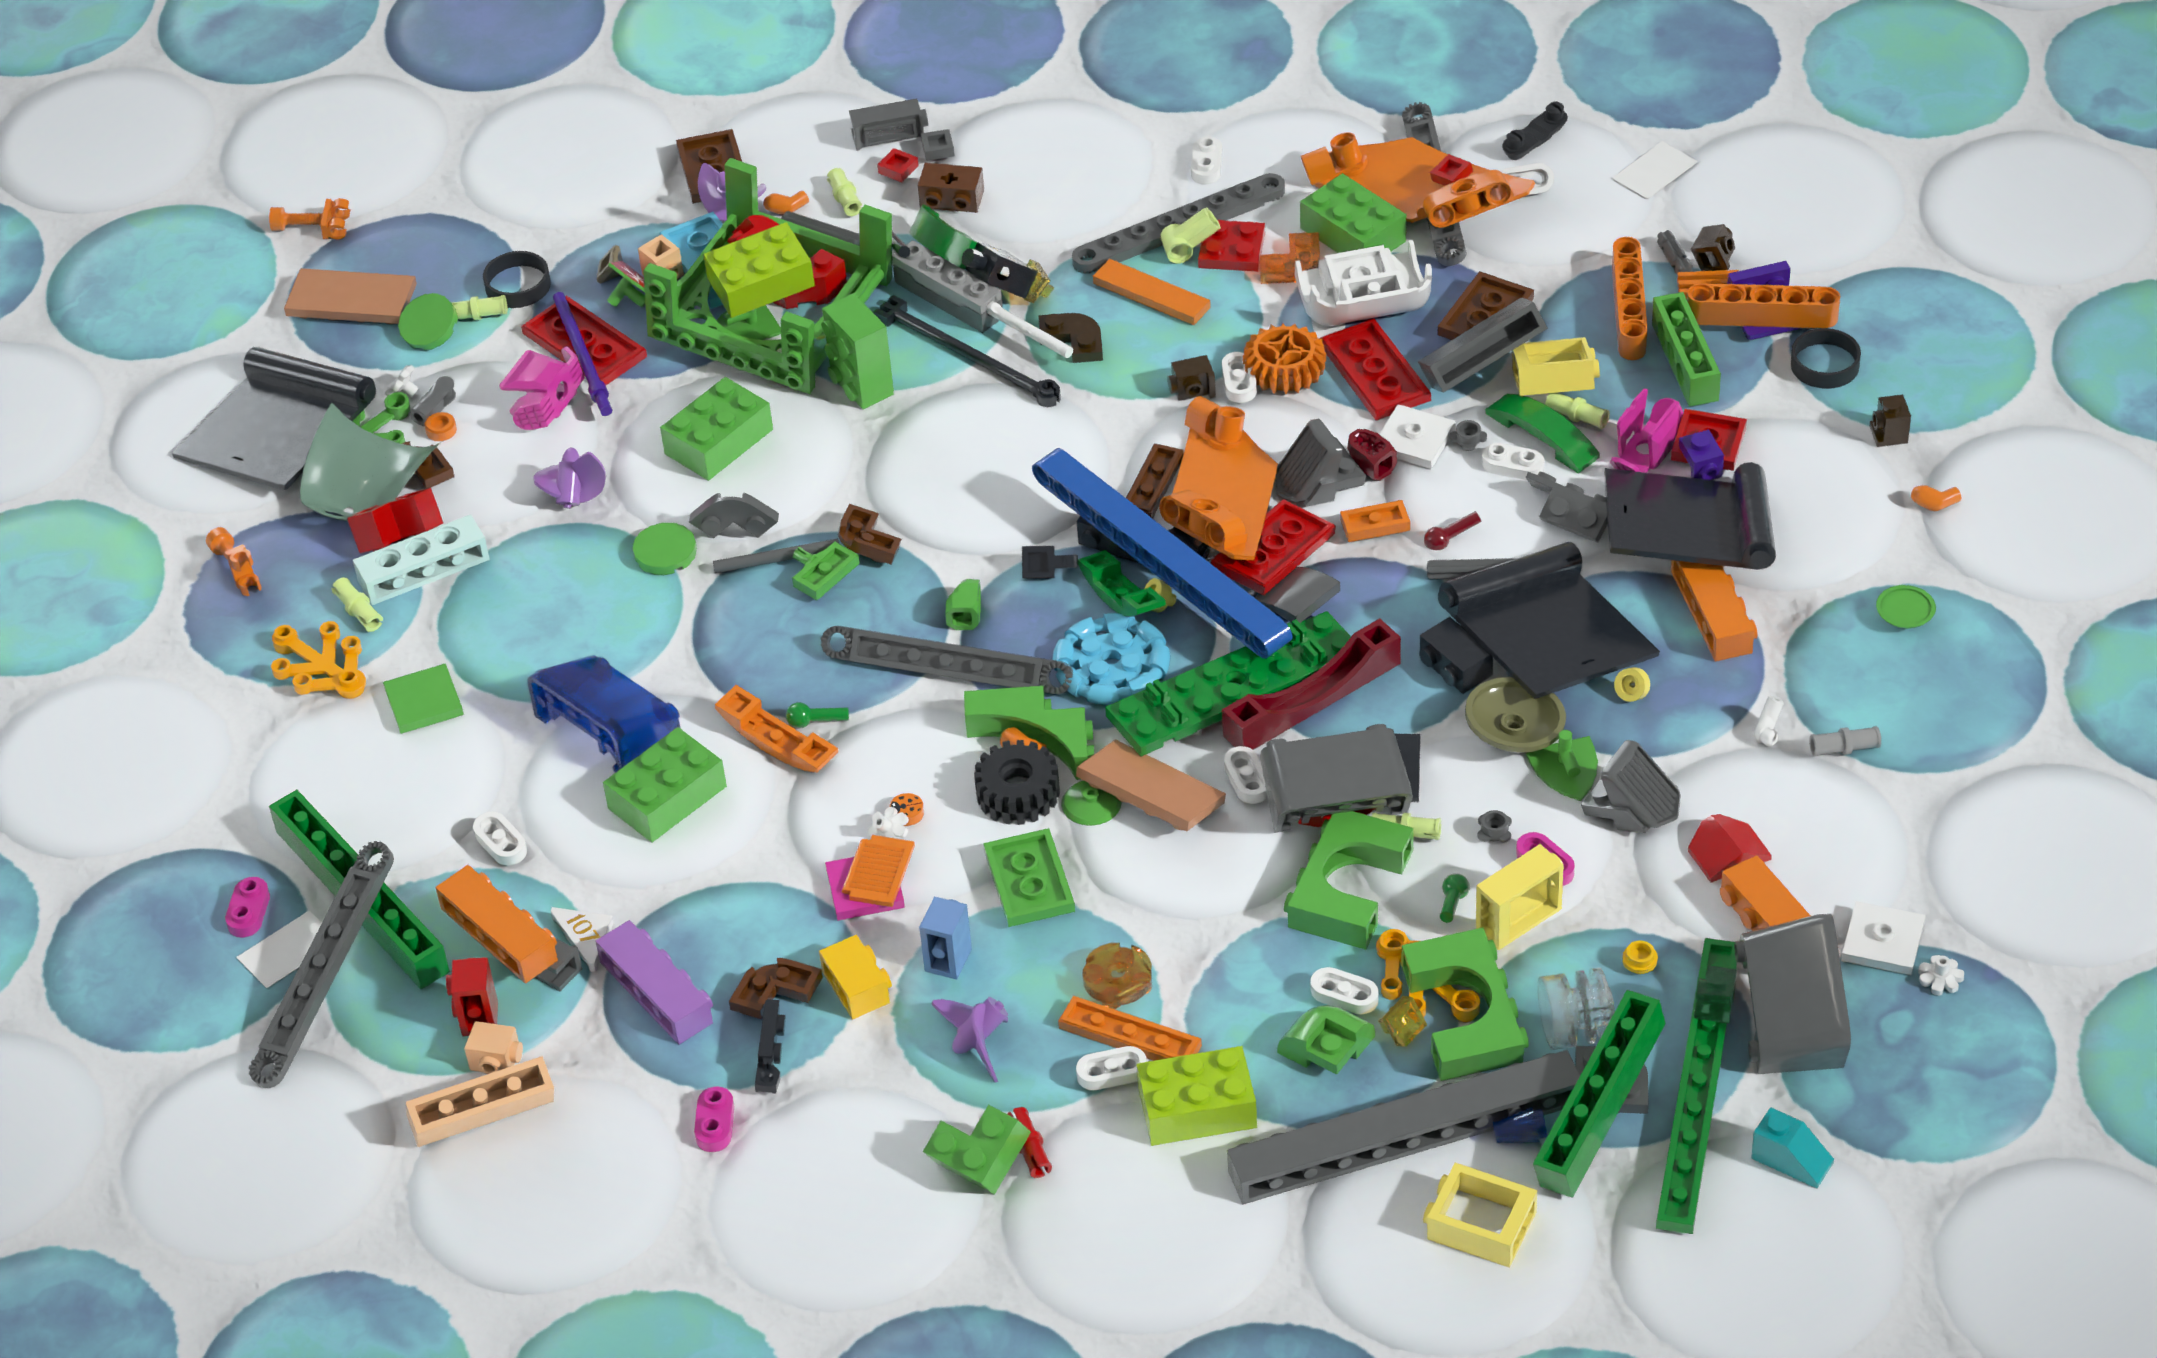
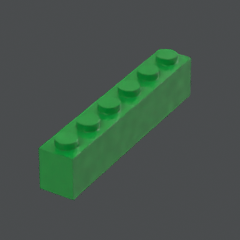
(1599, 1093)

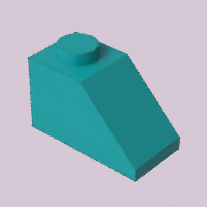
(1790, 1148)

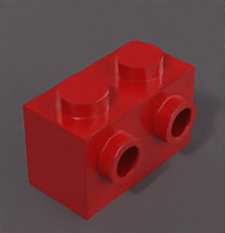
(472, 993)

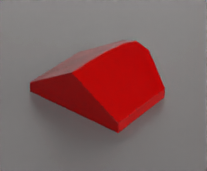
(1723, 844)

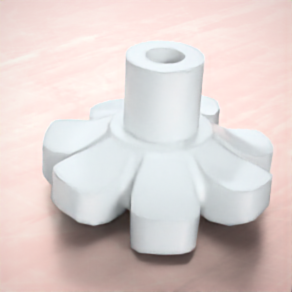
(403, 383)
(890, 824)
(1940, 974)

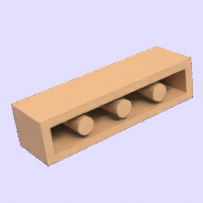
(479, 1101)

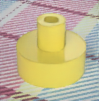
(1164, 590)
(1632, 684)

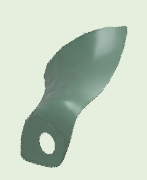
(354, 467)

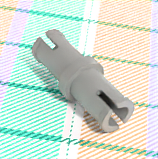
(1845, 741)

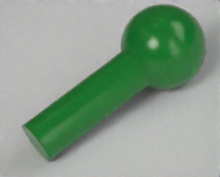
(800, 715)
(1454, 888)

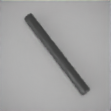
(768, 556)

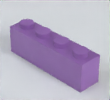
(655, 981)

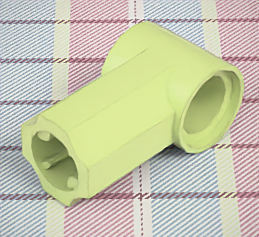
(1182, 238)

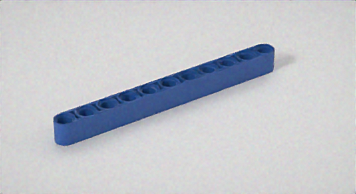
(1162, 553)

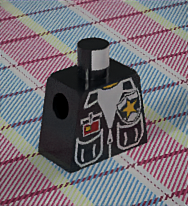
(987, 263)

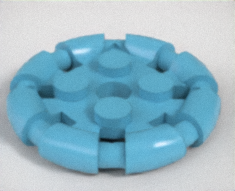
(1115, 680)

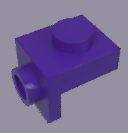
(1702, 455)

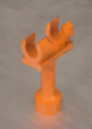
(279, 218)
(239, 558)

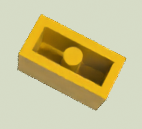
(855, 976)

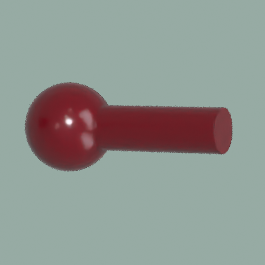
(1438, 538)

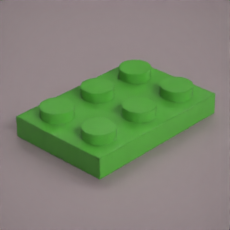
(1029, 877)

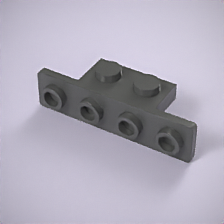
(1571, 508)

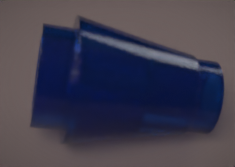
(1522, 1127)

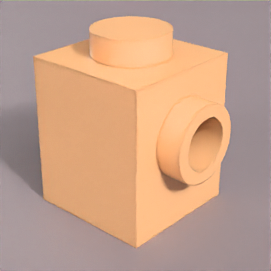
(661, 253)
(492, 1047)

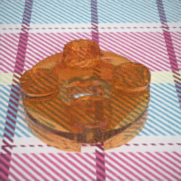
(1117, 990)

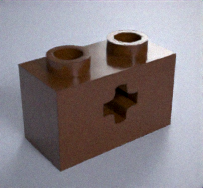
(951, 187)

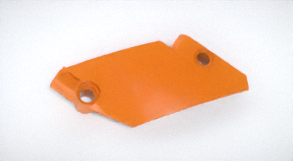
(1401, 176)
(1221, 482)

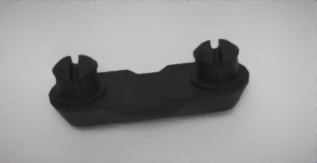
(1536, 133)

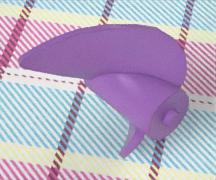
(712, 190)
(573, 479)
(973, 1025)

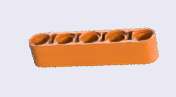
(1629, 298)
(1764, 305)

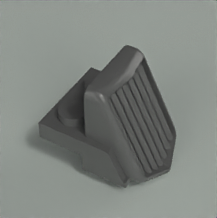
(1316, 467)
(1633, 792)

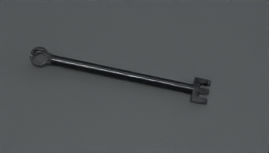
(896, 310)

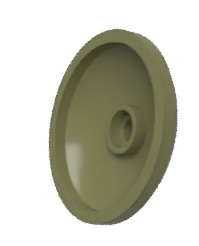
(1511, 718)

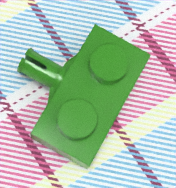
(823, 569)

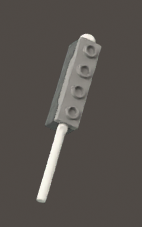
(962, 294)

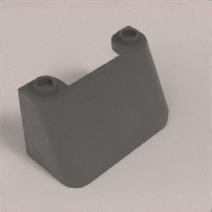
(1334, 775)
(1796, 996)

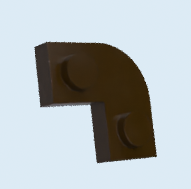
(1079, 330)

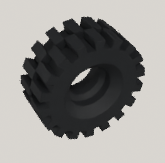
(1020, 799)

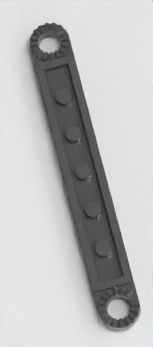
(1147, 234)
(1446, 237)
(945, 659)
(321, 965)

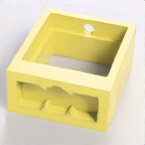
(1554, 366)
(1520, 896)
(1472, 1239)

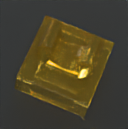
(1040, 285)
(1403, 1021)

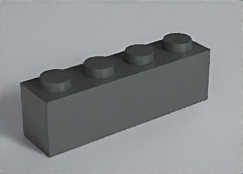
(1482, 344)

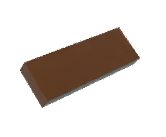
(1155, 478)

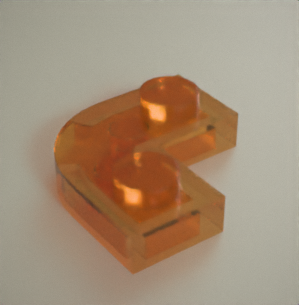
(1281, 267)

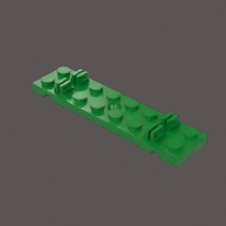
(1197, 696)

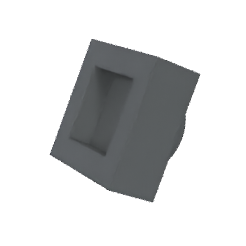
(937, 145)

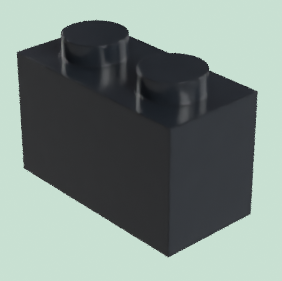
(1455, 655)

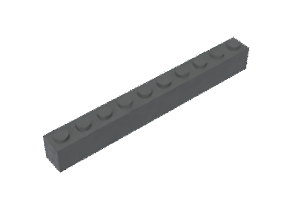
(1399, 1127)

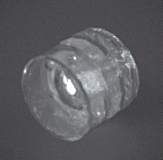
(1569, 1009)

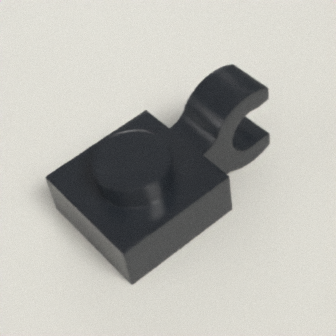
(1042, 561)

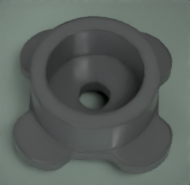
(1468, 435)
(1494, 827)

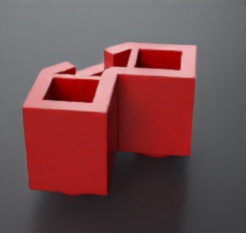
(828, 277)
(397, 519)

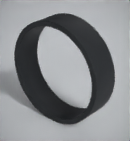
(516, 259)
(1829, 337)

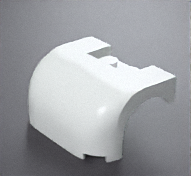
(1363, 285)

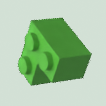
(983, 1155)

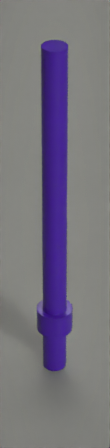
(597, 388)

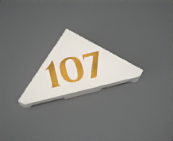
(583, 930)

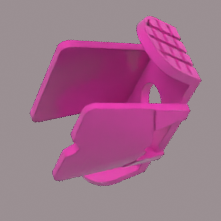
(541, 380)
(1657, 433)

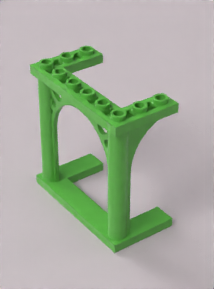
(802, 342)

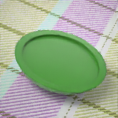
(1906, 606)
(1089, 805)

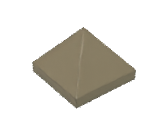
(604, 271)

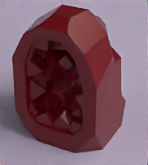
(1372, 453)

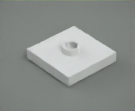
(1417, 435)
(1883, 938)

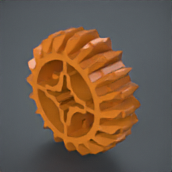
(1285, 358)

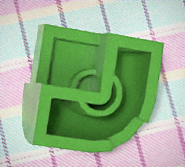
(1326, 1038)

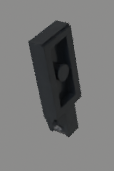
(769, 1050)

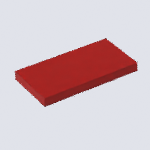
(608, 347)
(1375, 369)
(1285, 542)

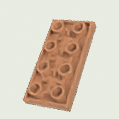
(349, 296)
(1150, 785)

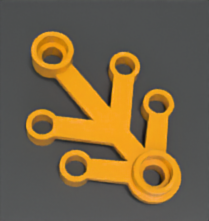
(347, 681)
(1389, 948)

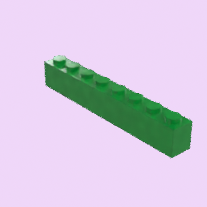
(389, 918)

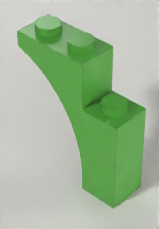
(1025, 708)

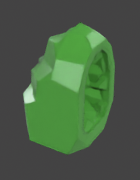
(964, 605)

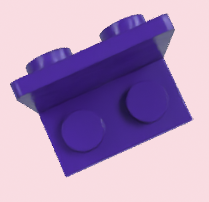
(1769, 274)

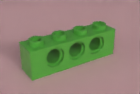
(1686, 349)

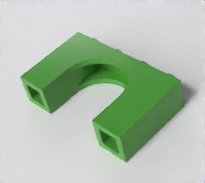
(1345, 841)
(1470, 962)

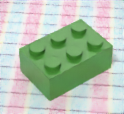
(1351, 217)
(857, 351)
(716, 428)
(664, 784)

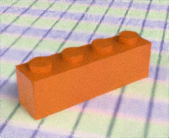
(1716, 608)
(1759, 895)
(497, 923)

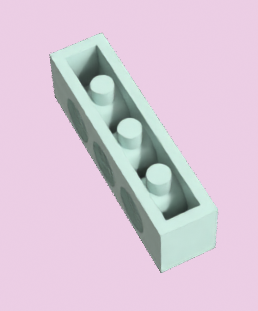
(421, 559)

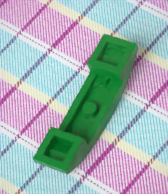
(940, 236)
(1549, 426)
(1116, 590)

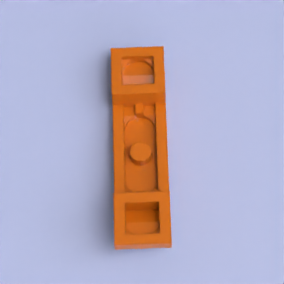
(772, 735)

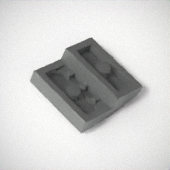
(1300, 594)

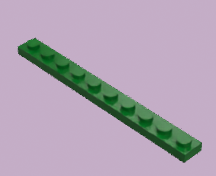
(1694, 1106)

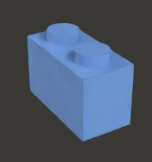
(945, 937)

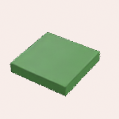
(423, 698)

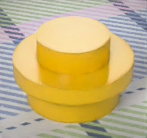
(1640, 957)

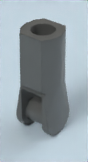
(434, 401)

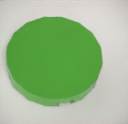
(427, 321)
(664, 548)

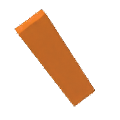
(1151, 292)
(1123, 1030)

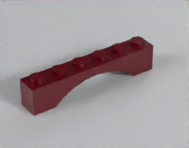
(1362, 659)

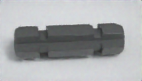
(1674, 252)

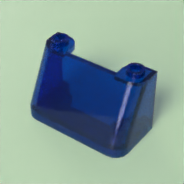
(603, 705)

